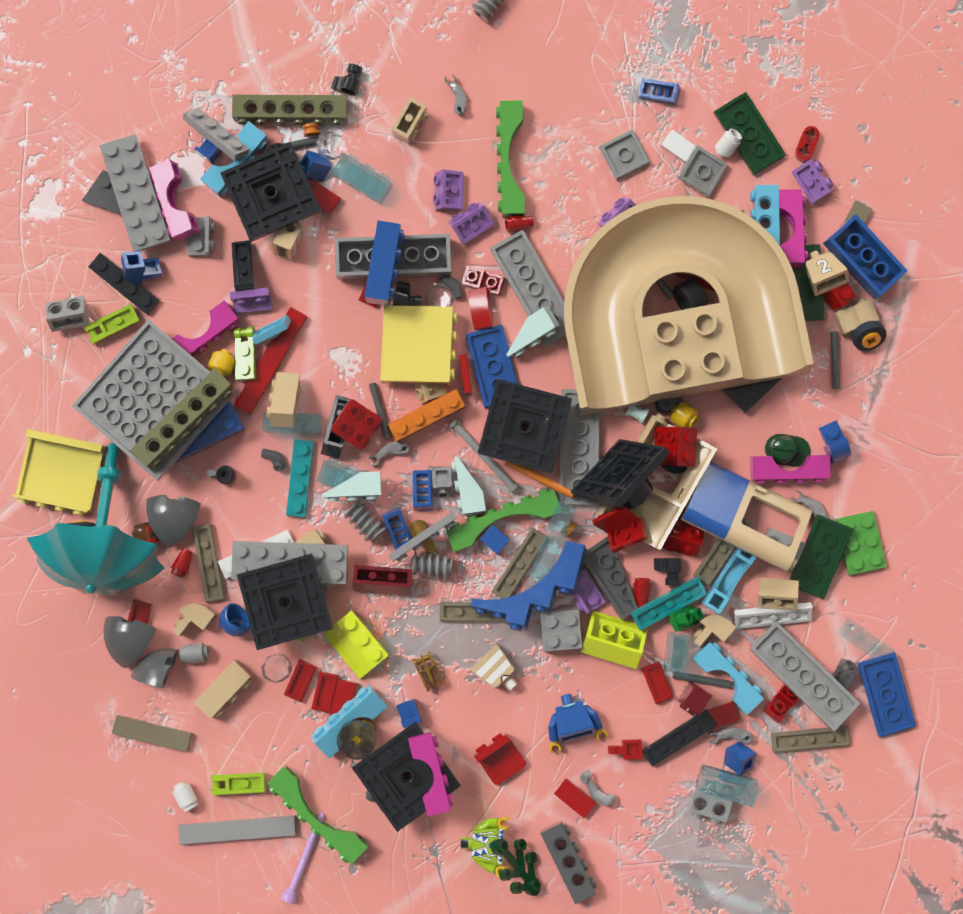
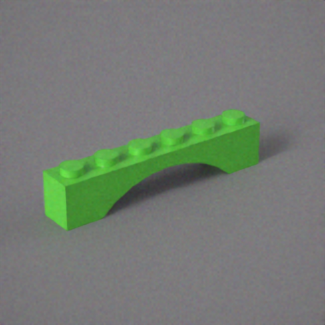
(511, 119)
(465, 534)
(347, 843)

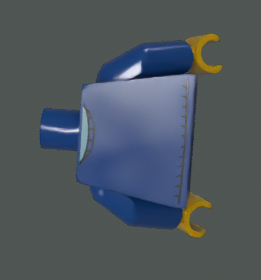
(573, 722)

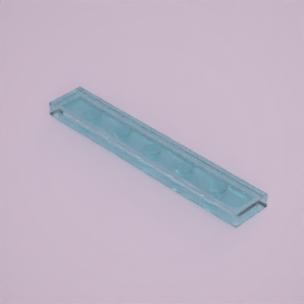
(551, 544)

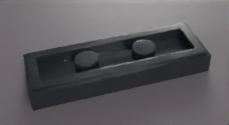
(242, 265)

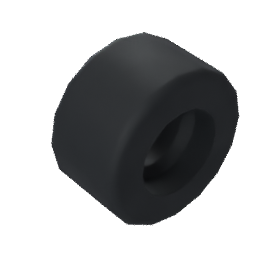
(690, 294)

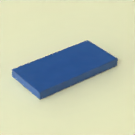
(490, 360)
(886, 694)

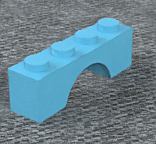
(251, 138)
(727, 580)
(744, 695)
(365, 704)

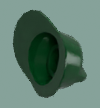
(787, 449)

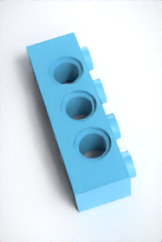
(768, 194)

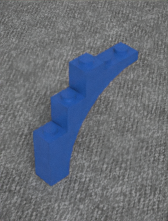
(541, 597)

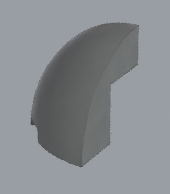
(171, 517)
(126, 639)
(155, 667)

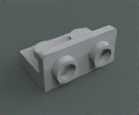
(202, 243)

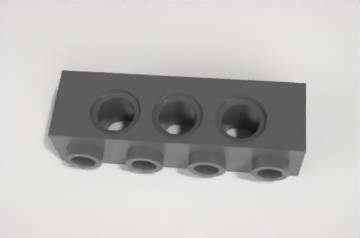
(577, 891)

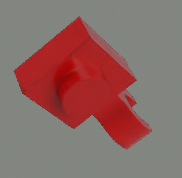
(629, 749)

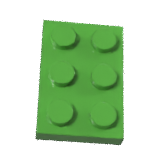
(864, 546)

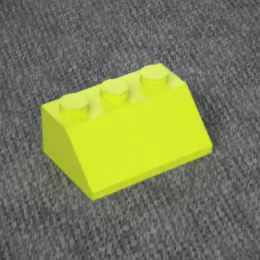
(614, 640)
(356, 644)

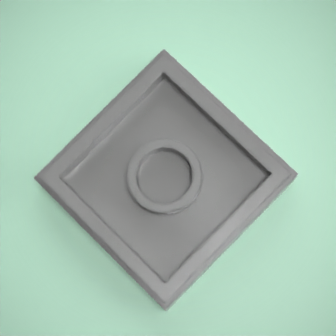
(624, 154)
(702, 171)

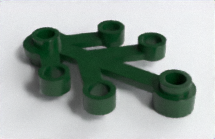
(531, 883)

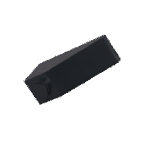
(333, 443)

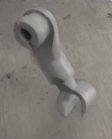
(460, 96)
(391, 448)
(813, 504)
(733, 732)
(596, 794)

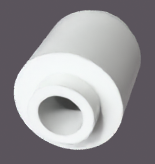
(728, 143)
(184, 796)

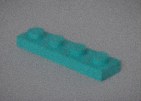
(299, 478)
(668, 603)

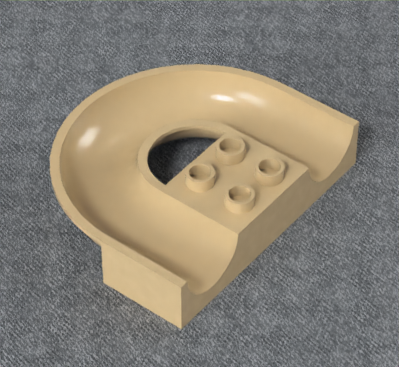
(637, 359)

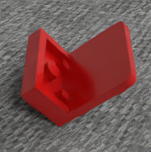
(356, 424)
(680, 443)
(622, 527)
(684, 538)
(500, 758)

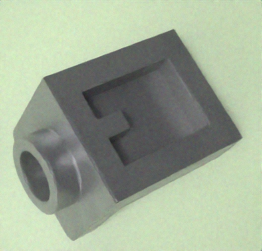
(442, 482)
(845, 672)

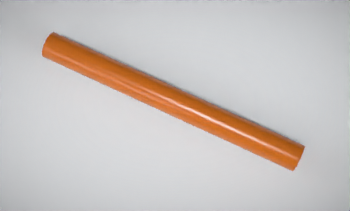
(541, 479)

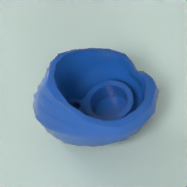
(234, 620)

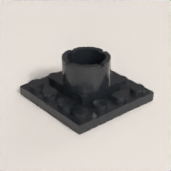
(255, 183)
(519, 405)
(622, 475)
(264, 598)
(385, 780)

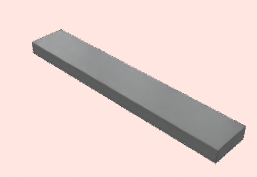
(237, 829)

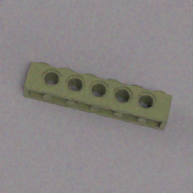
(243, 102)
(185, 407)

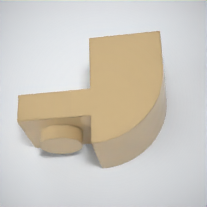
(196, 613)
(713, 624)

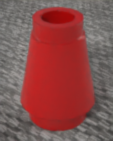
(516, 223)
(182, 563)
(642, 590)

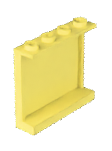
(418, 344)
(59, 472)

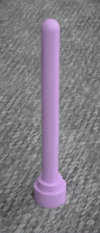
(290, 894)

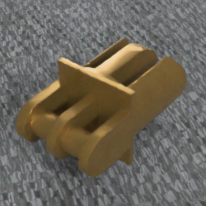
(416, 528)
(422, 659)

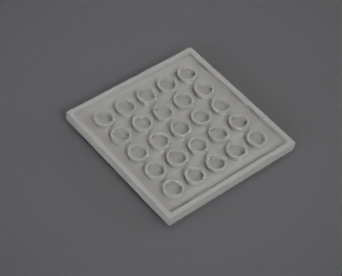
(141, 389)

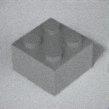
(560, 630)

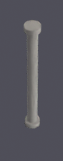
(488, 460)

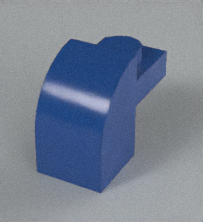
(138, 269)
(836, 444)

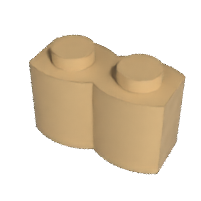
(851, 317)

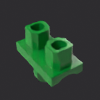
(685, 618)

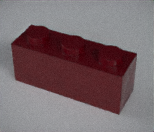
(382, 580)
(694, 699)

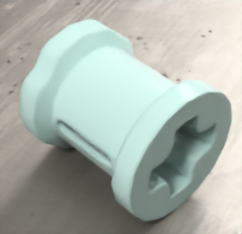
(637, 412)

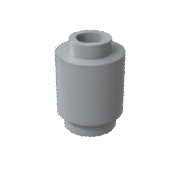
(194, 653)

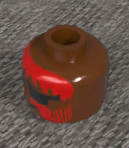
(144, 532)

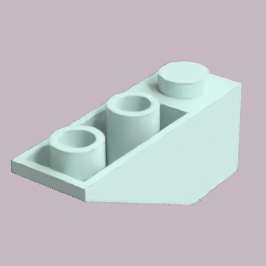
(535, 327)
(360, 485)
(470, 493)

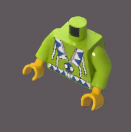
(481, 844)

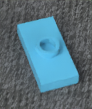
(271, 330)

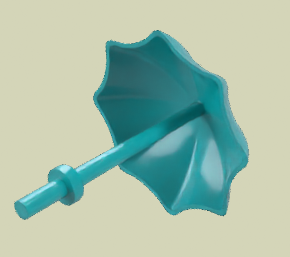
(100, 556)

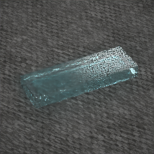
(863, 639)

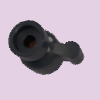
(349, 83)
(403, 296)
(666, 405)
(225, 475)
(671, 567)

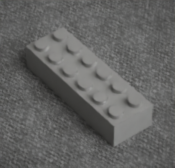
(420, 256)

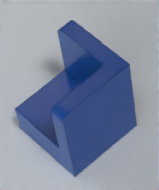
(208, 151)
(315, 166)
(494, 539)
(409, 713)
(739, 758)

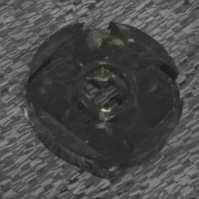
(363, 731)

